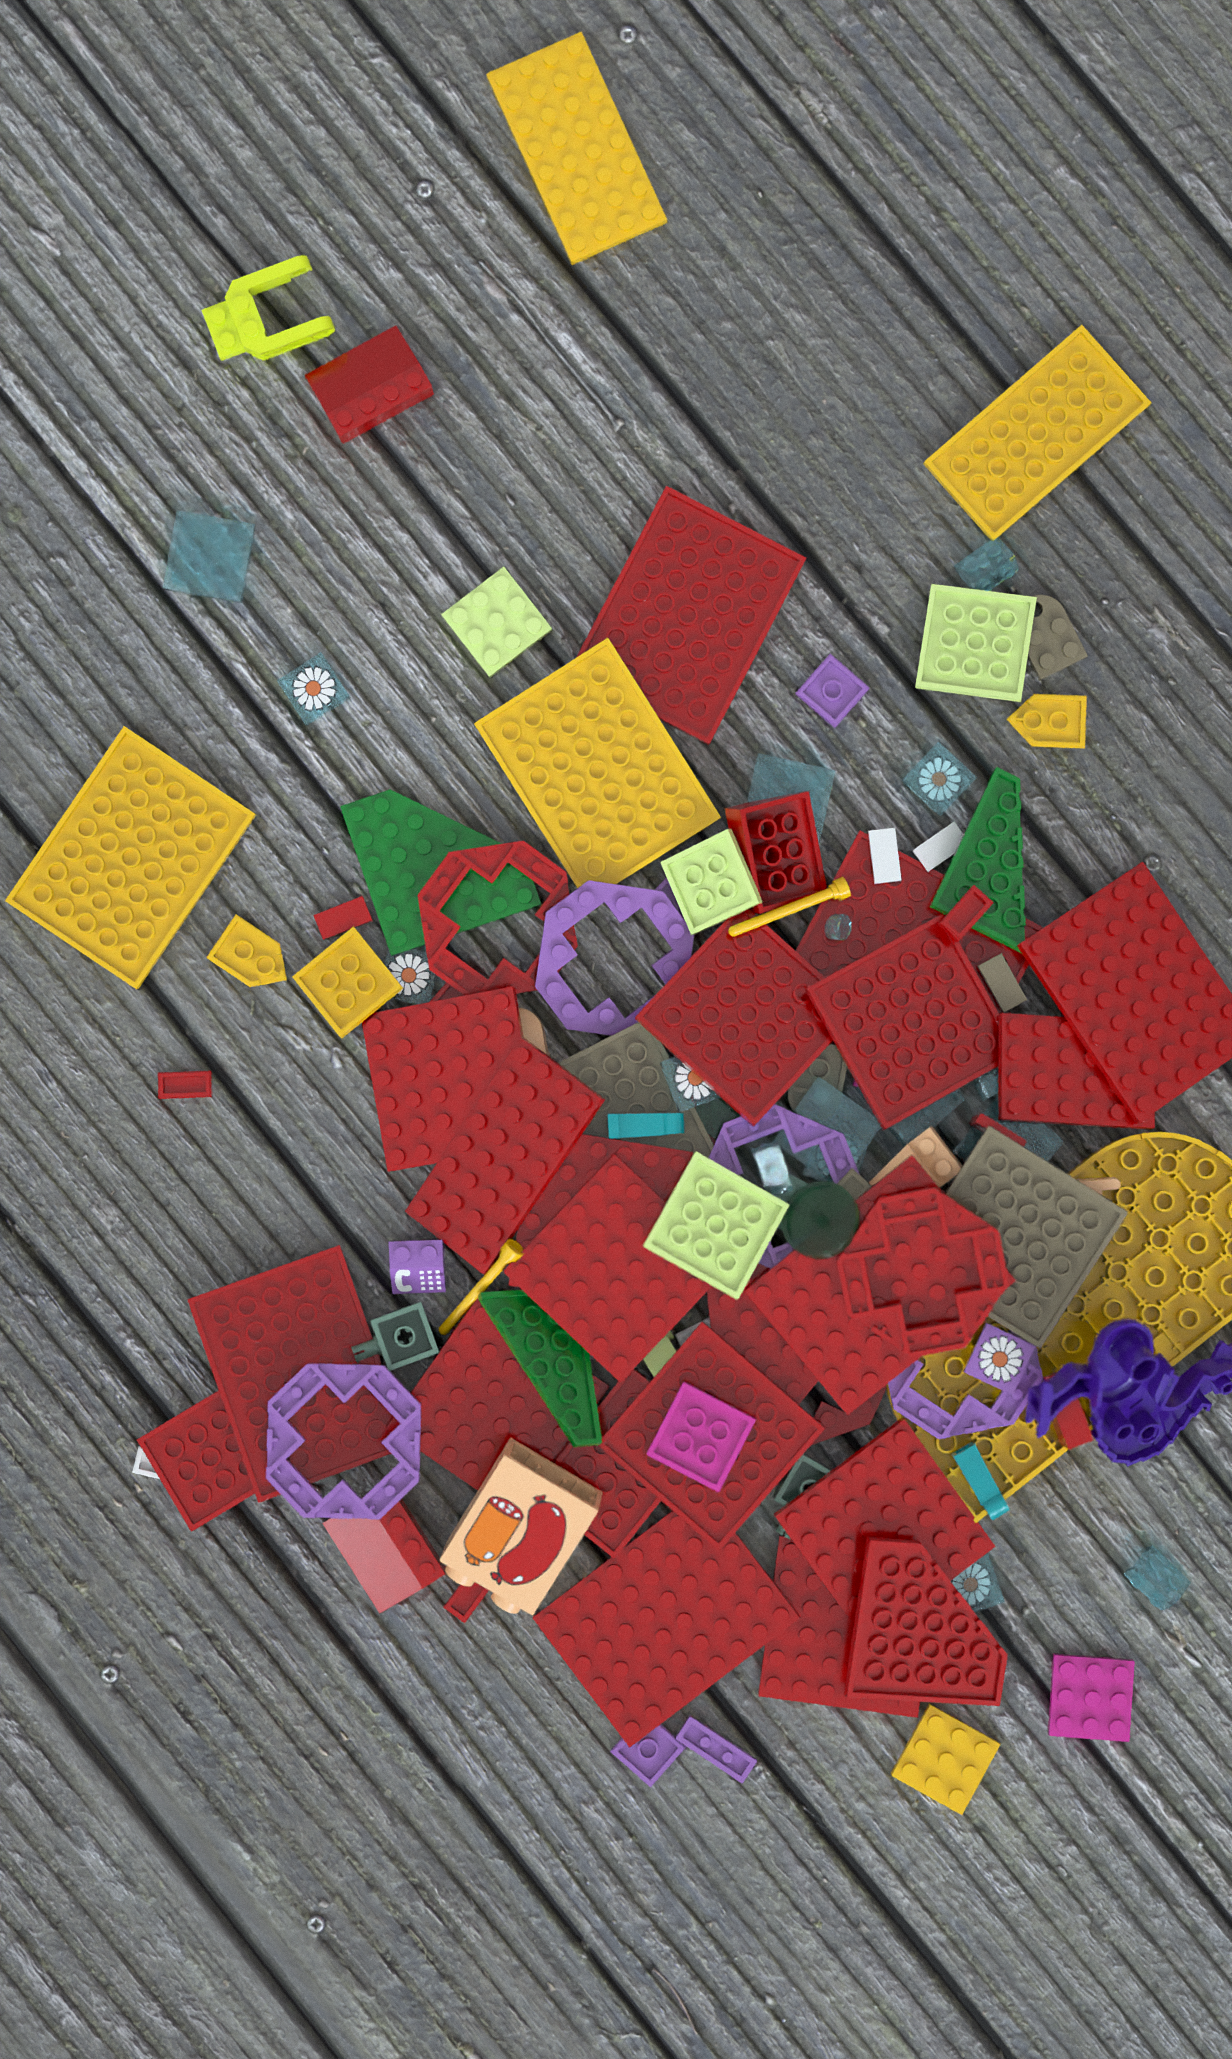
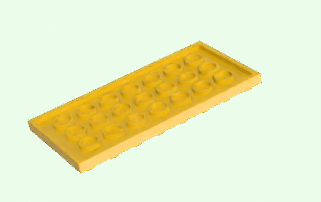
(576, 148)
(1037, 433)

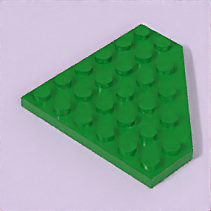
(400, 850)

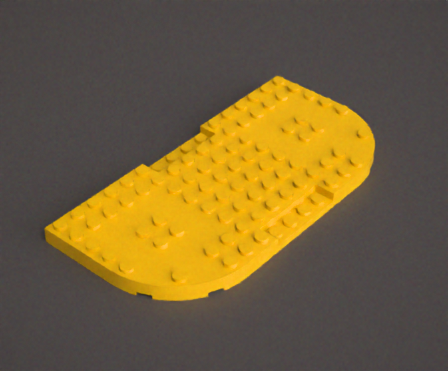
(1160, 1268)

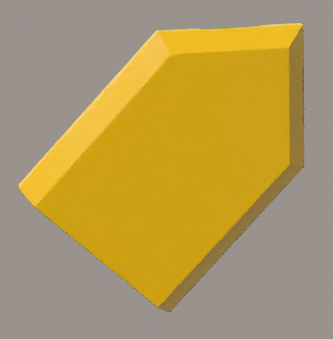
(1052, 720)
(248, 954)

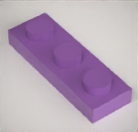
(716, 1748)

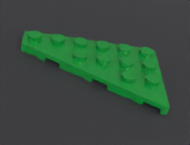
(992, 862)
(551, 1361)

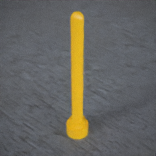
(837, 890)
(509, 1253)

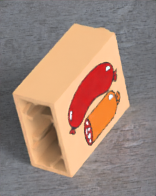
(520, 1528)

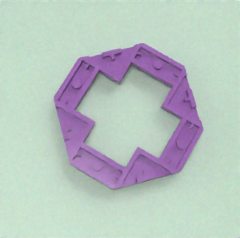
(557, 951)
(801, 1134)
(971, 1414)
(284, 1439)

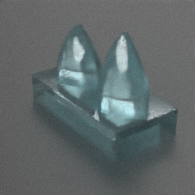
(772, 1168)

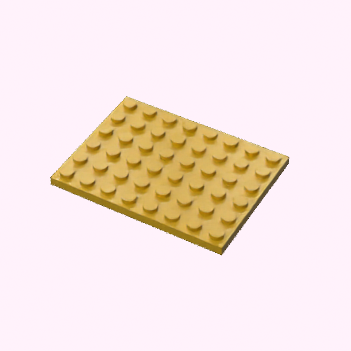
(597, 768)
(130, 857)

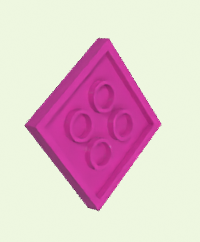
(701, 1436)
(1091, 1697)

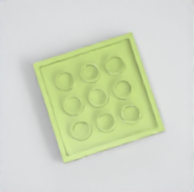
(976, 642)
(716, 1225)

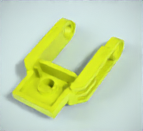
(238, 325)

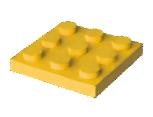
(347, 982)
(945, 1759)

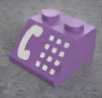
(417, 1266)

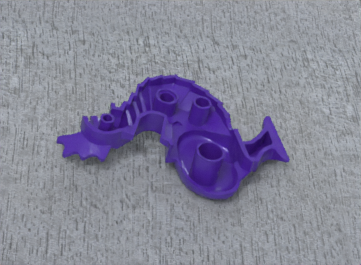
(1132, 1393)

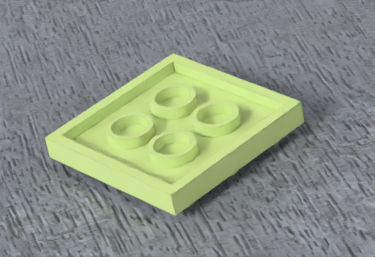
(496, 622)
(711, 881)

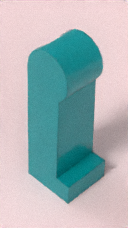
(645, 1124)
(980, 1480)

